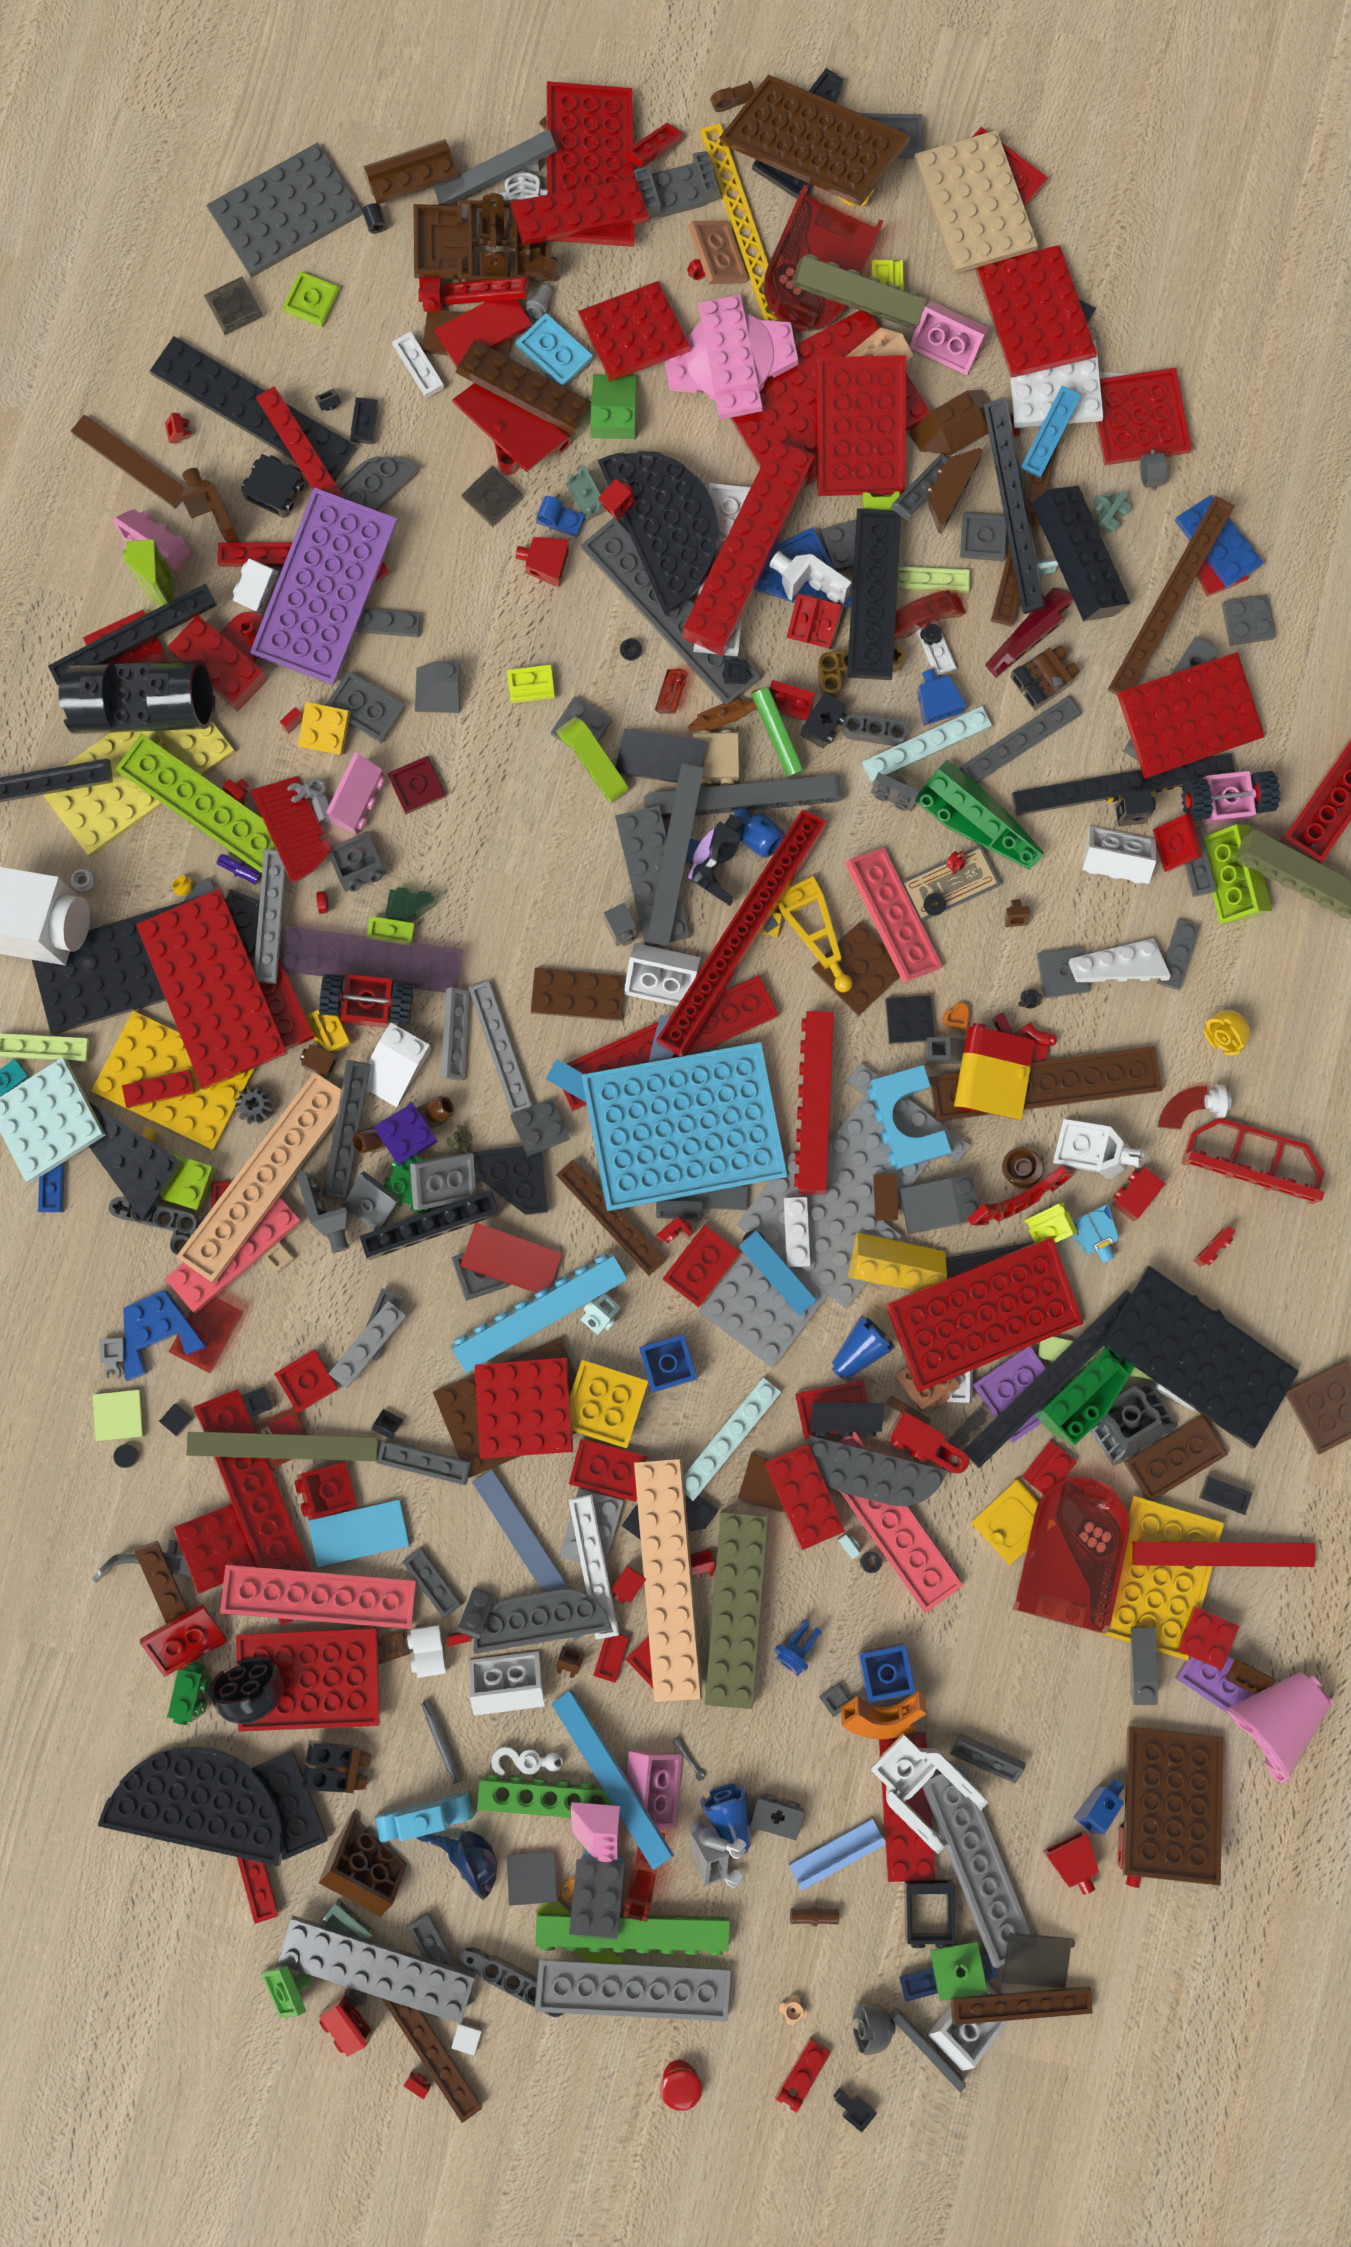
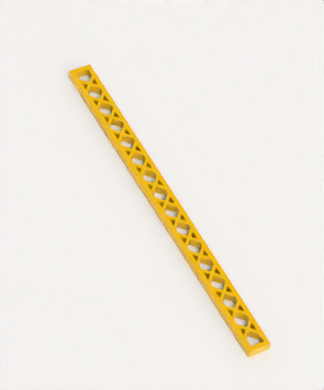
(734, 221)

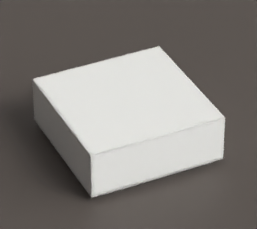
(466, 2038)

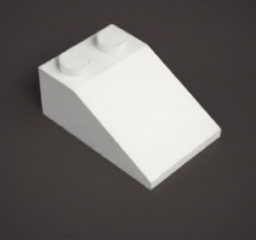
(396, 1064)
(965, 2042)

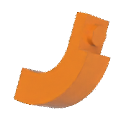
(883, 1722)

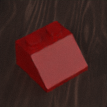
(345, 2026)

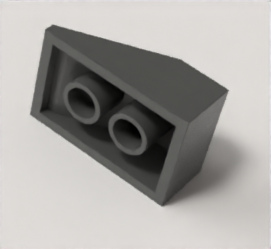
(938, 1204)

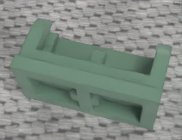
(585, 493)
(345, 1920)

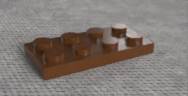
(577, 994)

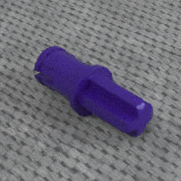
(239, 869)

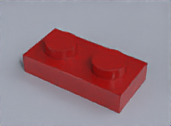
(1208, 1254)

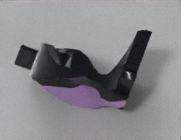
(716, 848)

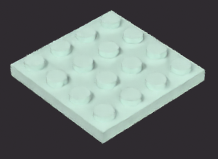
(47, 1120)

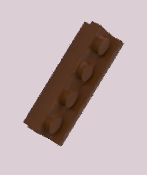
(410, 171)

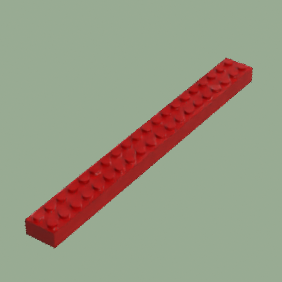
(741, 933)

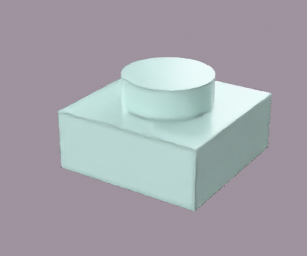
(850, 1545)

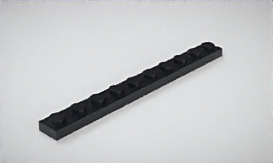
(1014, 506)
(1115, 785)
(1042, 1387)

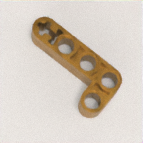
(839, 670)

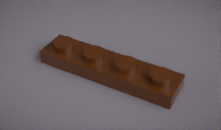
(161, 1581)

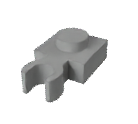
(111, 1353)

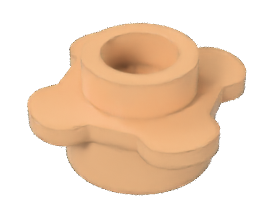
(793, 2017)

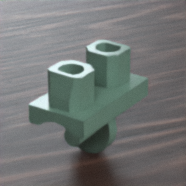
(1106, 508)

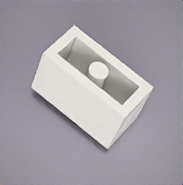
(255, 585)

